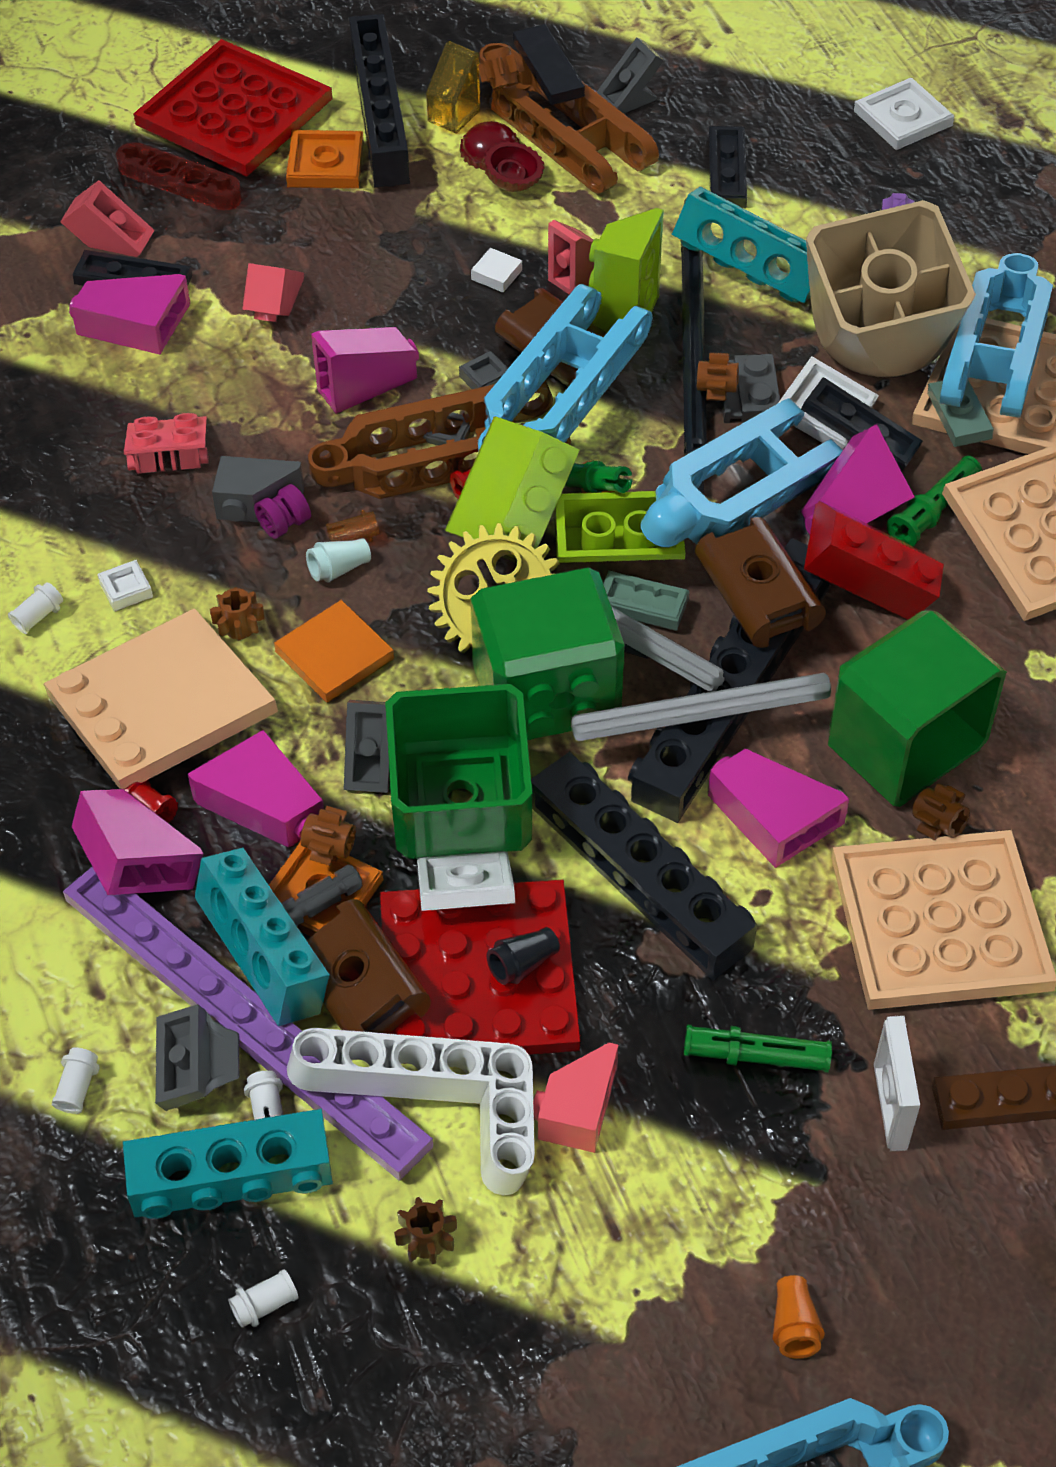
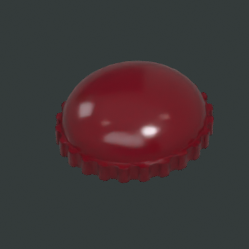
(482, 137)
(513, 166)

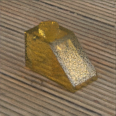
(454, 88)

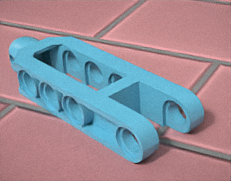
(1012, 289)
(567, 341)
(686, 513)
(900, 1439)

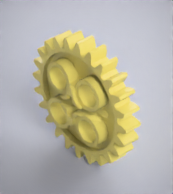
(464, 562)

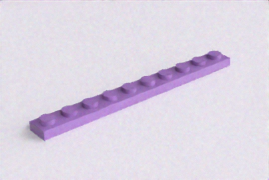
(202, 980)

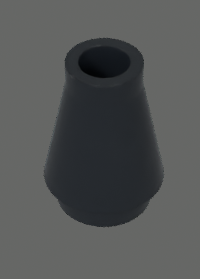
(520, 955)

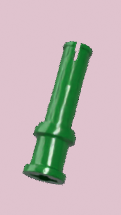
(912, 515)

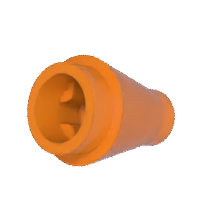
(796, 1320)

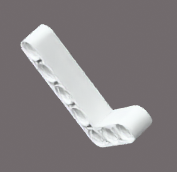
(432, 1082)

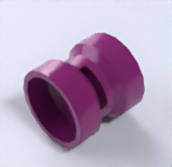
(282, 511)

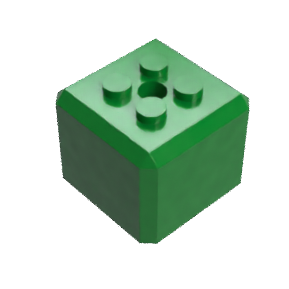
(553, 644)
(914, 706)
(453, 742)

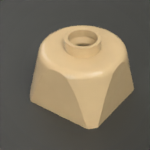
(887, 288)

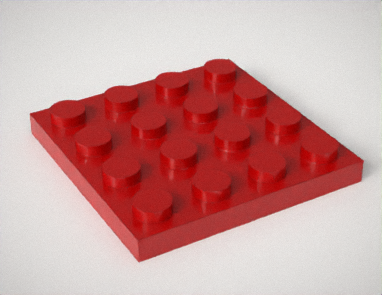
(233, 107)
(450, 961)

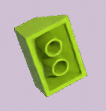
(627, 266)
(513, 482)
(607, 528)

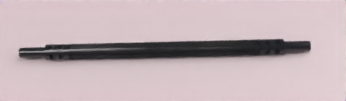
(693, 350)

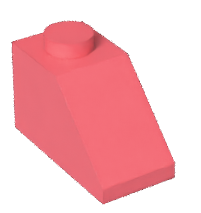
(106, 222)
(568, 256)
(271, 291)
(577, 1100)

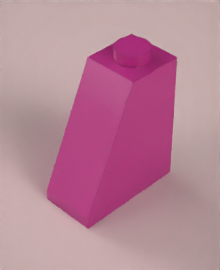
(131, 310)
(361, 364)
(862, 480)
(257, 790)
(775, 805)
(133, 845)

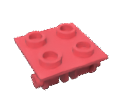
(150, 435)

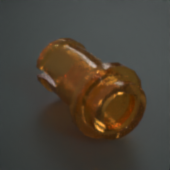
(354, 528)

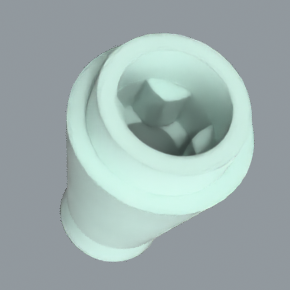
(336, 558)

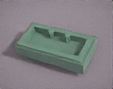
(963, 423)
(646, 599)

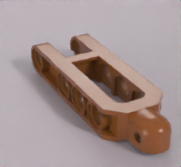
(572, 149)
(351, 457)

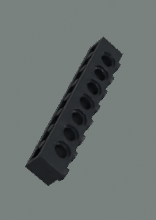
(700, 744)

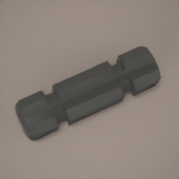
(323, 894)

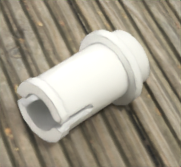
(36, 607)
(75, 1080)
(263, 1092)
(262, 1298)

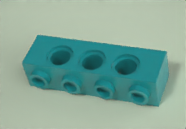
(738, 224)
(261, 936)
(204, 1150)

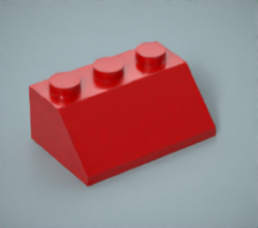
(871, 563)

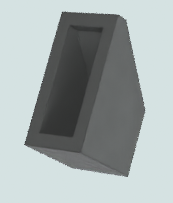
(246, 481)

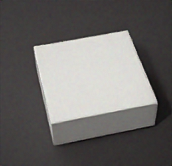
(496, 270)
(125, 585)

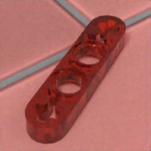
(216, 189)

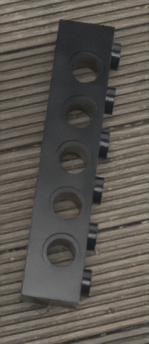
(379, 101)
(709, 945)

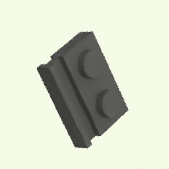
(755, 390)

